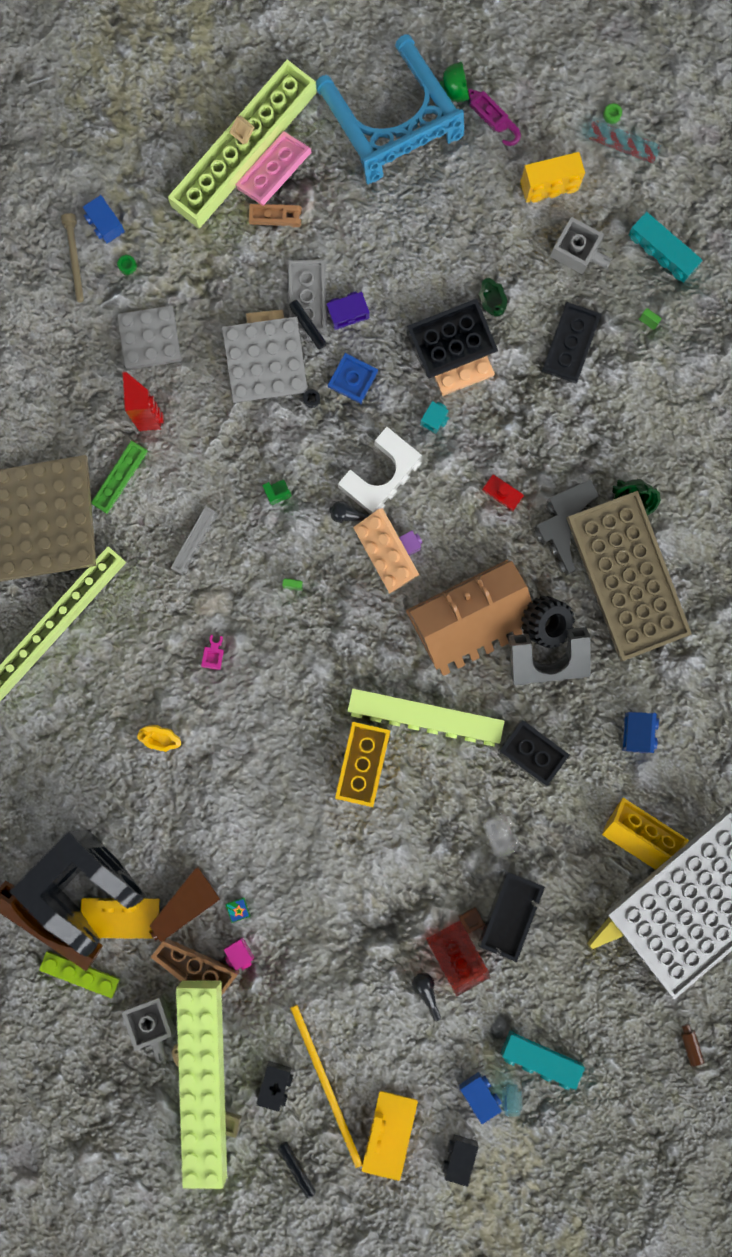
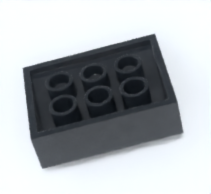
(451, 339)

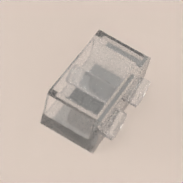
(500, 835)

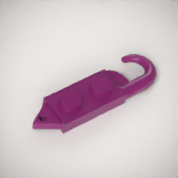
(493, 115)

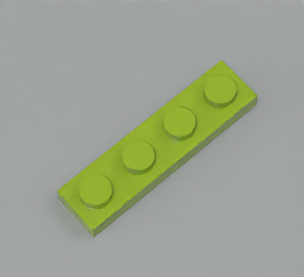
(91, 979)

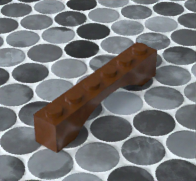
(18, 914)

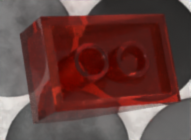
(458, 958)

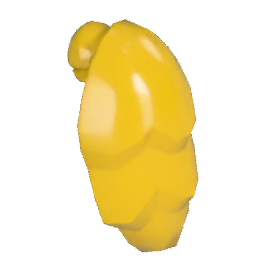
(158, 738)

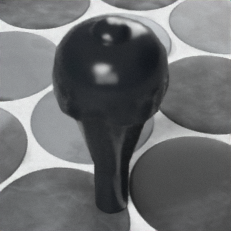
(342, 512)
(424, 986)

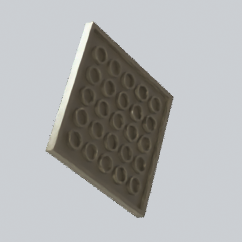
(46, 518)

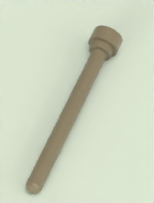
(69, 222)

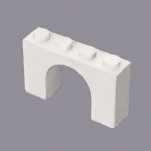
(373, 497)

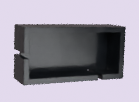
(511, 916)

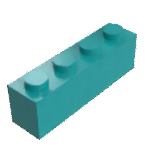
(664, 247)
(542, 1060)

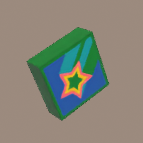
(238, 910)

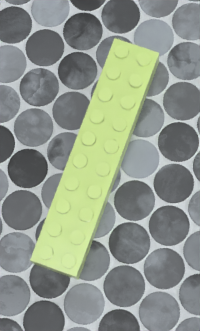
(228, 158)
(201, 1084)

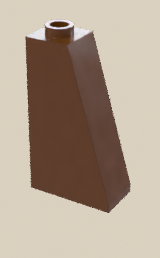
(187, 903)

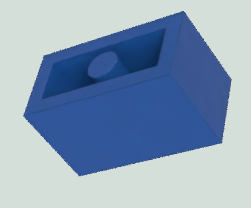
(105, 221)
(480, 1098)

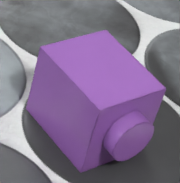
(411, 542)

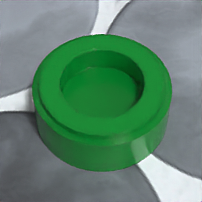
(127, 264)

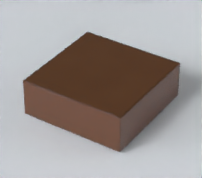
(471, 920)

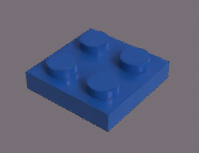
(352, 378)

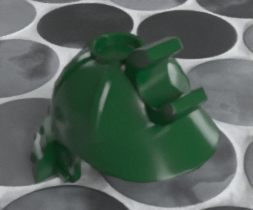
(648, 494)

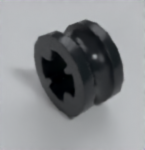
(317, 398)

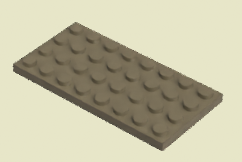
(629, 576)

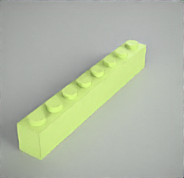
(425, 716)

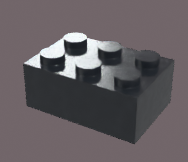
(533, 753)

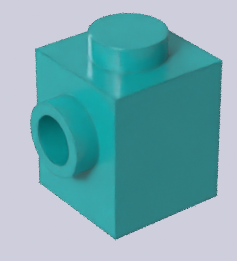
(435, 417)

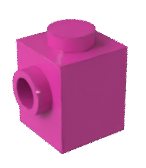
(239, 955)

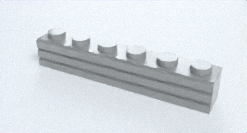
(193, 541)

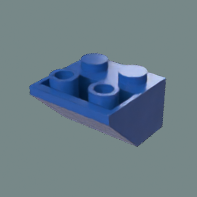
(640, 732)

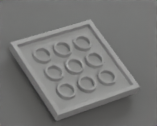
(265, 359)

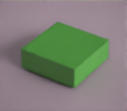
(650, 319)
(292, 584)

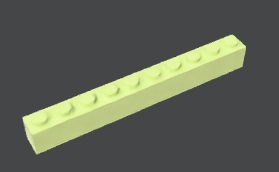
(58, 619)

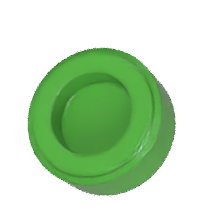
(612, 113)

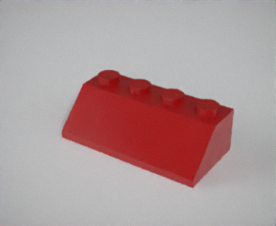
(141, 405)

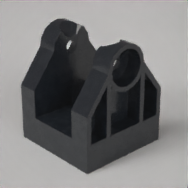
(43, 885)

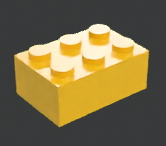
(552, 177)

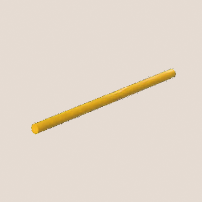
(326, 1086)

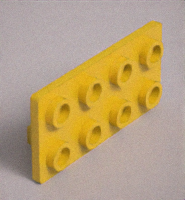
(113, 920)
(389, 1135)

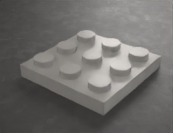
(149, 337)

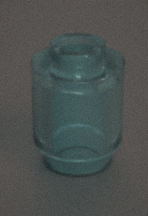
(512, 1100)

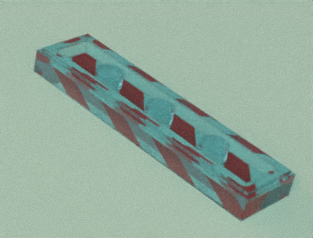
(623, 141)

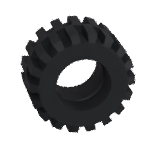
(537, 616)

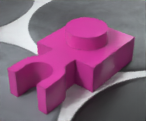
(213, 656)

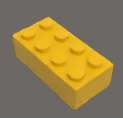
(362, 764)

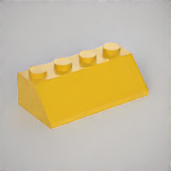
(642, 834)

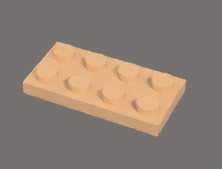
(386, 550)

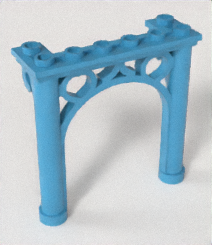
(372, 156)

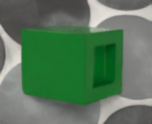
(277, 492)

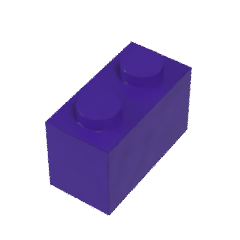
(347, 310)

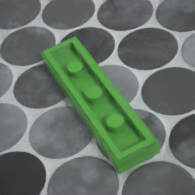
(119, 477)

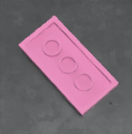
(273, 168)

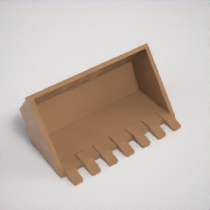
(471, 615)

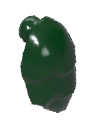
(493, 297)

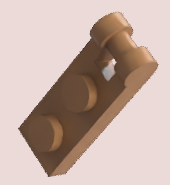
(275, 215)

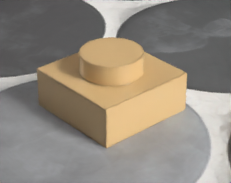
(241, 129)

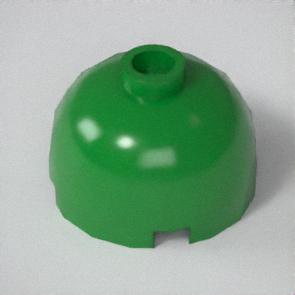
(455, 83)

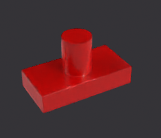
(502, 492)

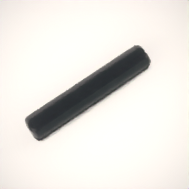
(307, 324)
(296, 1170)

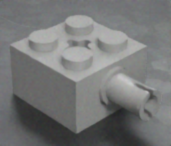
(586, 239)
(144, 1034)

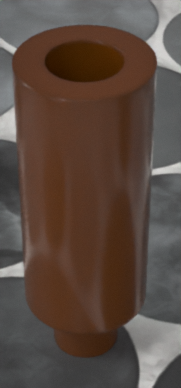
(691, 1046)

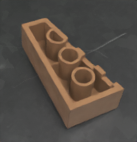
(191, 965)

